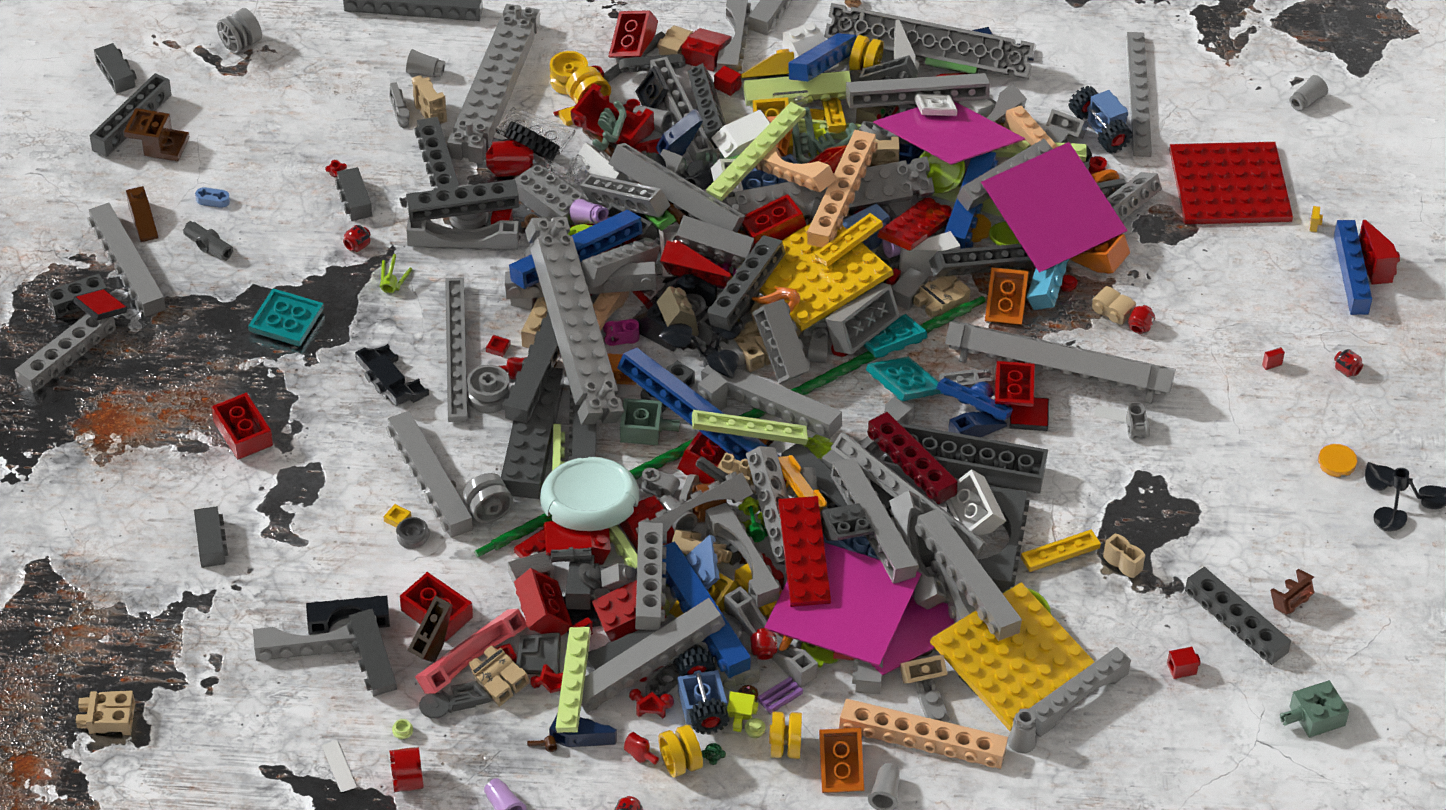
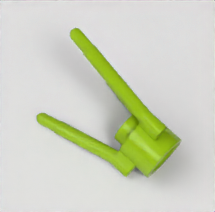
(389, 282)

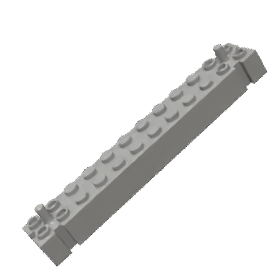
(936, 40)
(493, 83)
(881, 185)
(574, 321)
(1053, 355)

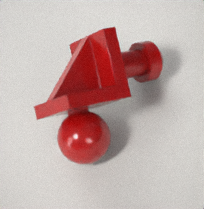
(548, 679)
(651, 703)

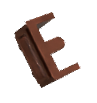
(1298, 593)

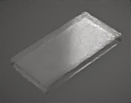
(552, 130)

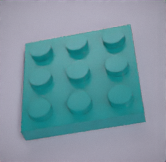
(286, 317)
(896, 336)
(904, 378)

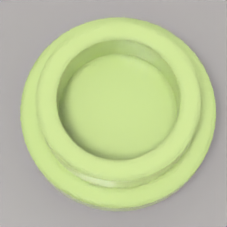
(754, 727)
(402, 729)

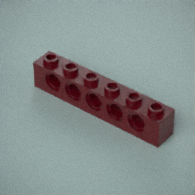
(912, 458)

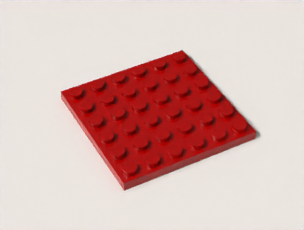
(1230, 183)

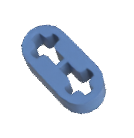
(212, 197)

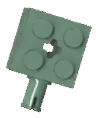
(644, 421)
(1317, 709)

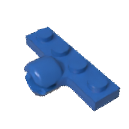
(977, 396)

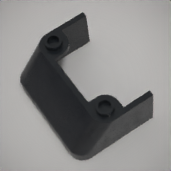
(650, 316)

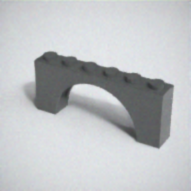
(1001, 566)

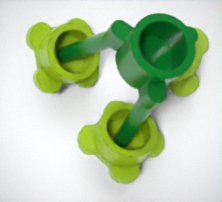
(753, 528)

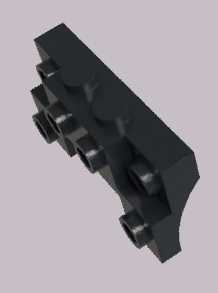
(387, 377)

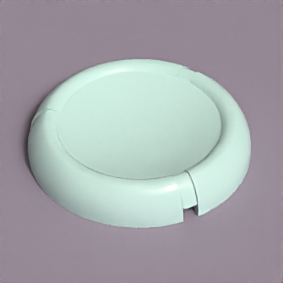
(589, 494)

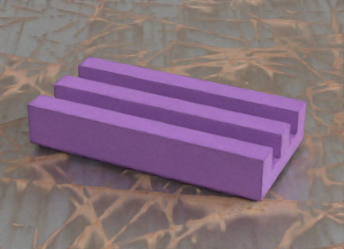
(778, 692)

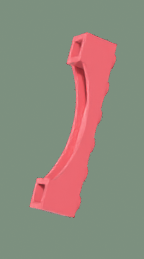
(448, 666)

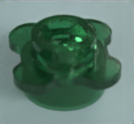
(716, 749)

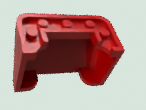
(591, 105)

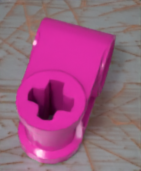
(623, 332)

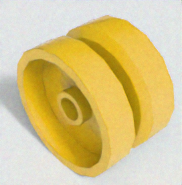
(865, 53)
(563, 66)
(582, 80)
(785, 735)
(680, 750)

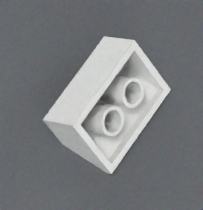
(598, 163)
(976, 505)

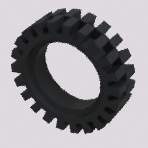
(539, 144)

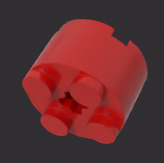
(406, 769)

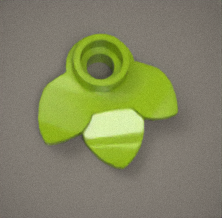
(819, 445)
(819, 654)

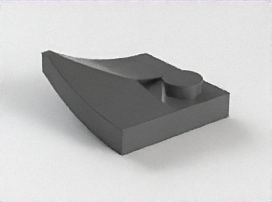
(537, 651)

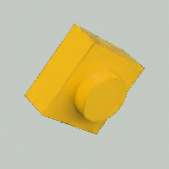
(1316, 219)

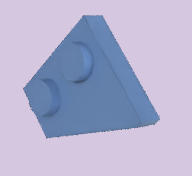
(704, 562)

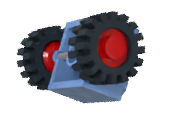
(1104, 115)
(701, 691)

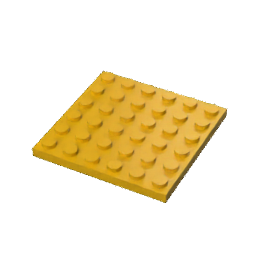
(823, 287)
(1016, 669)

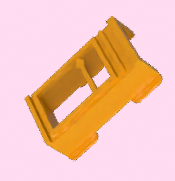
(791, 472)

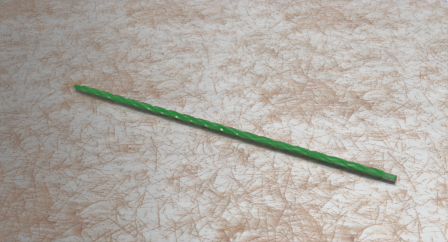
(678, 452)

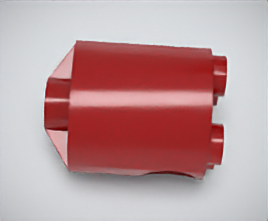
(509, 158)

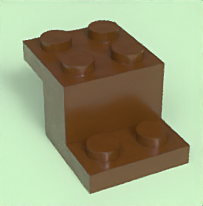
(156, 134)

